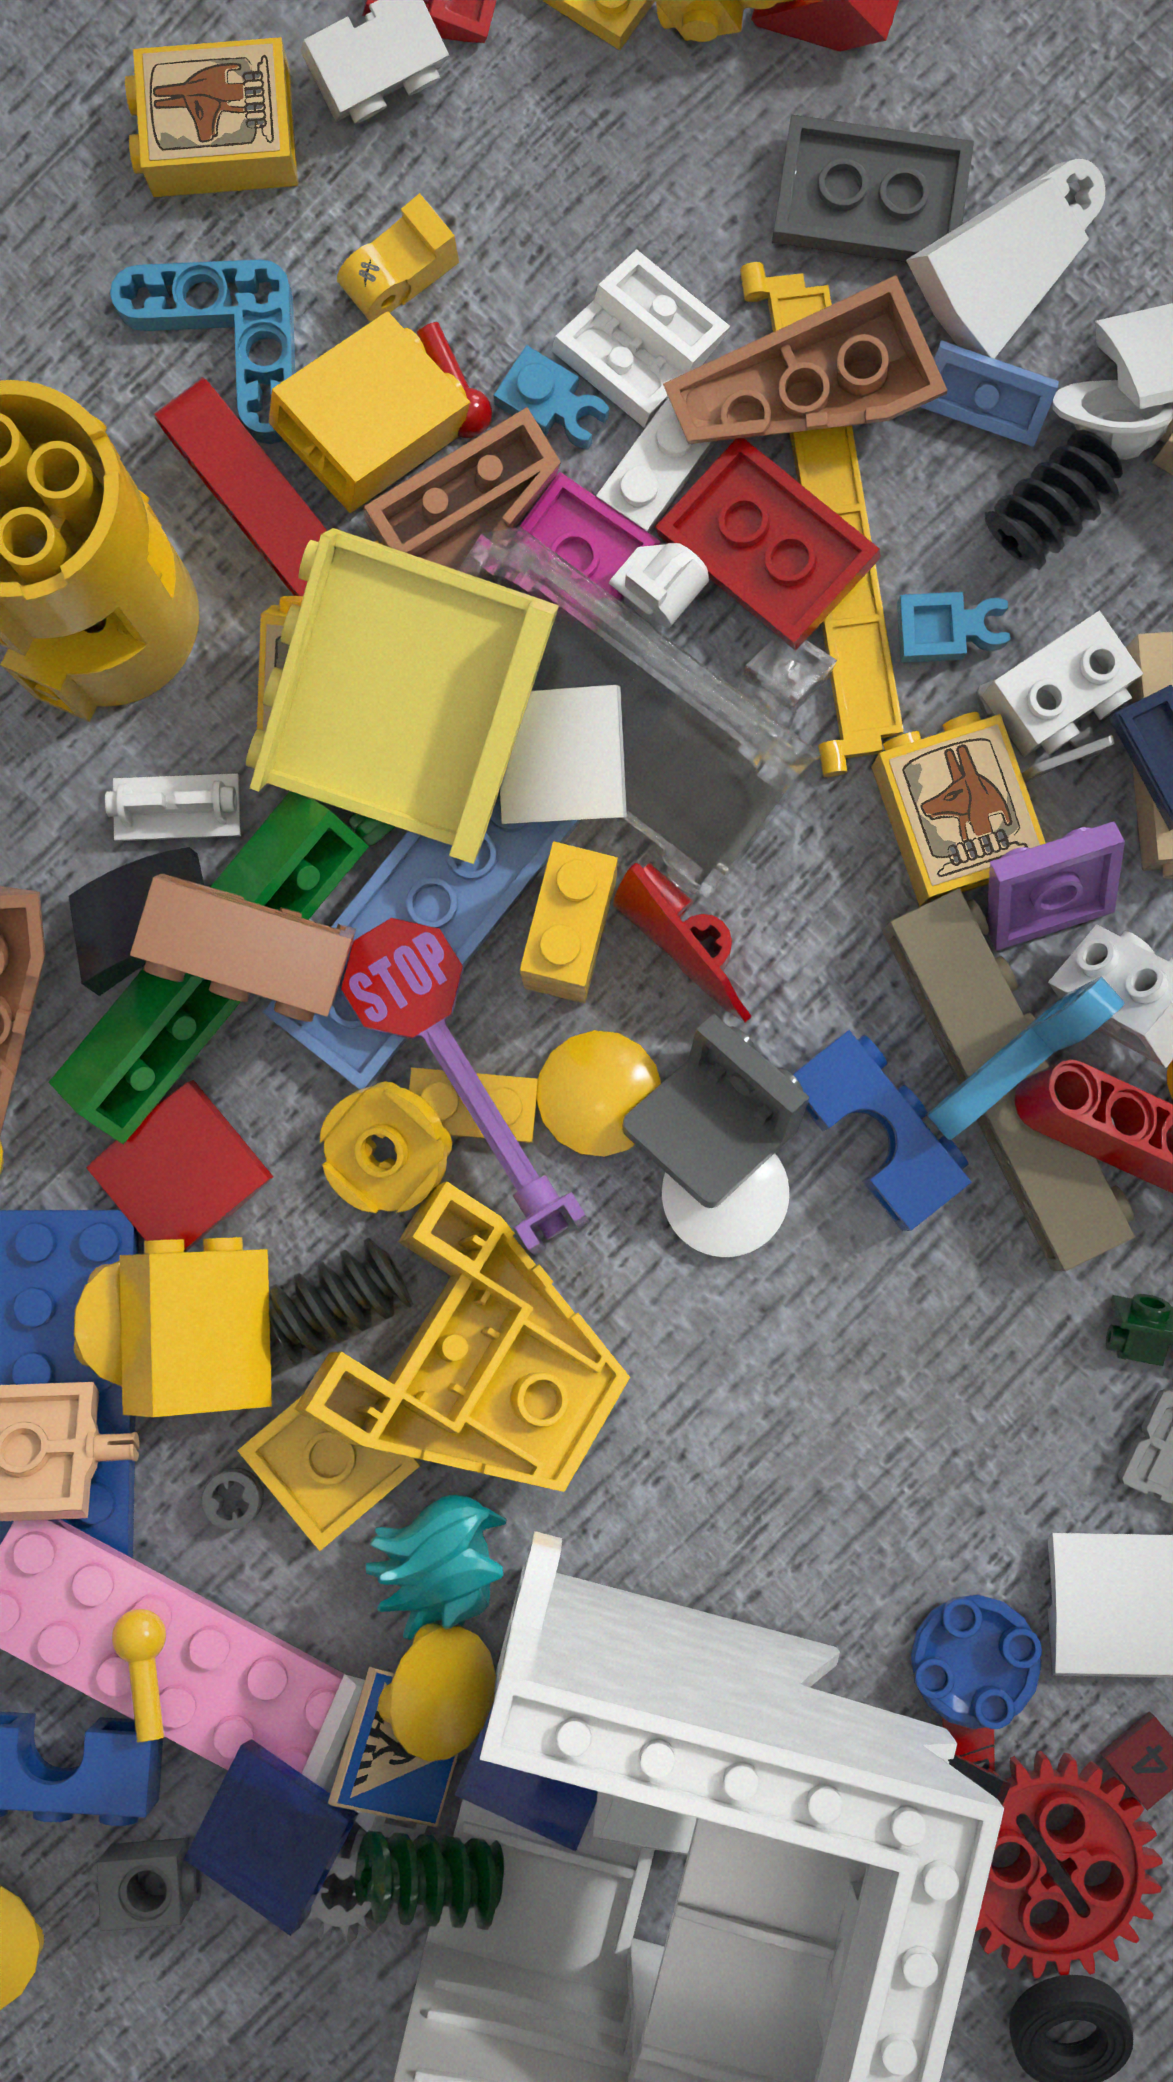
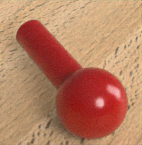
(438, 349)

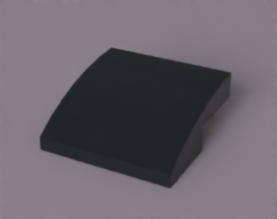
(110, 911)

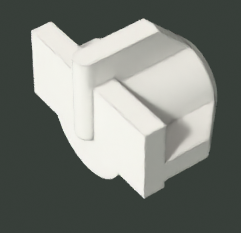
(660, 581)

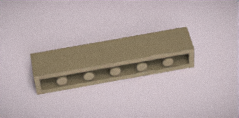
(973, 1017)

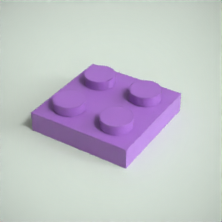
(1054, 885)

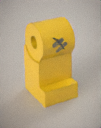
(399, 261)

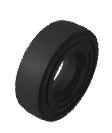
(1065, 2000)

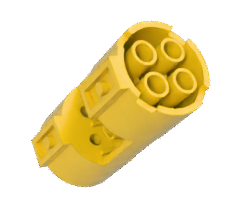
(83, 558)

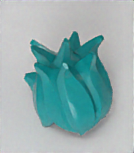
(438, 1563)

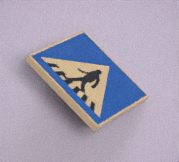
(380, 1774)

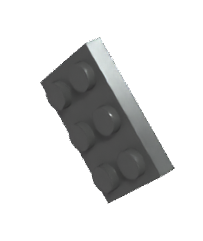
(869, 188)

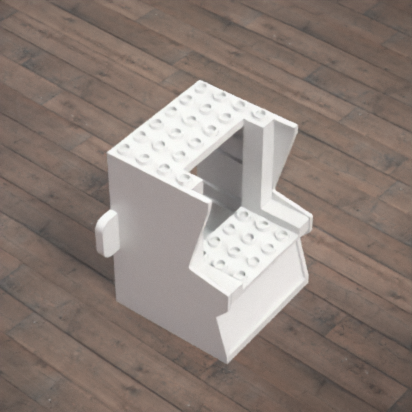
(816, 1892)

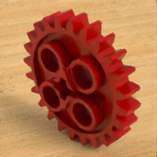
(1098, 1831)

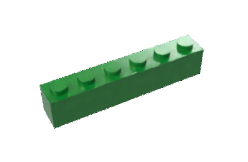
(165, 1023)

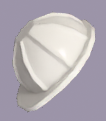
(1112, 416)

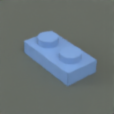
(992, 394)

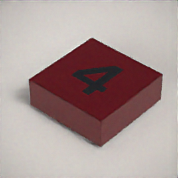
(1143, 1760)

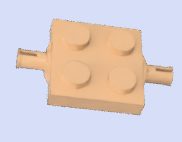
(53, 1450)

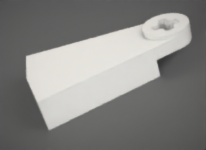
(1007, 258)

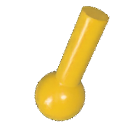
(138, 1640)

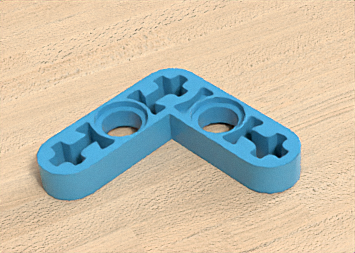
(249, 318)
(1057, 1028)

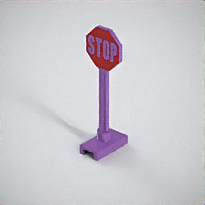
(406, 985)

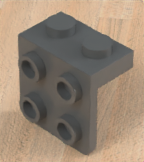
(717, 1114)

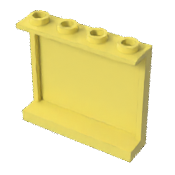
(400, 689)

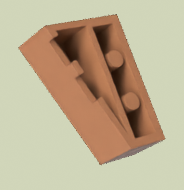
(467, 493)
(241, 947)

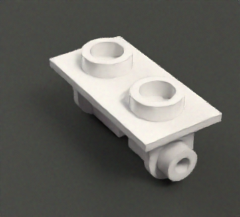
(175, 807)

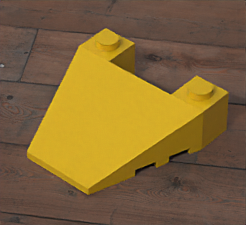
(495, 1373)

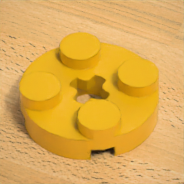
(418, 1141)

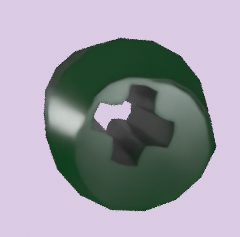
(429, 1876)

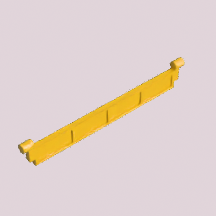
(856, 628)

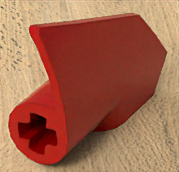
(657, 910)

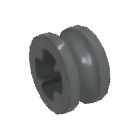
(213, 1502)

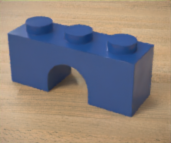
(919, 1168)
(113, 1781)

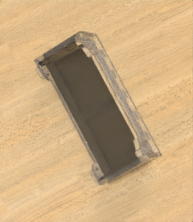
(697, 752)

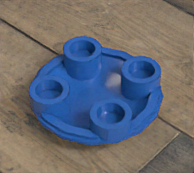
(976, 1662)

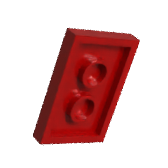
(769, 542)

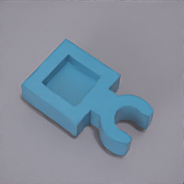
(549, 395)
(938, 626)

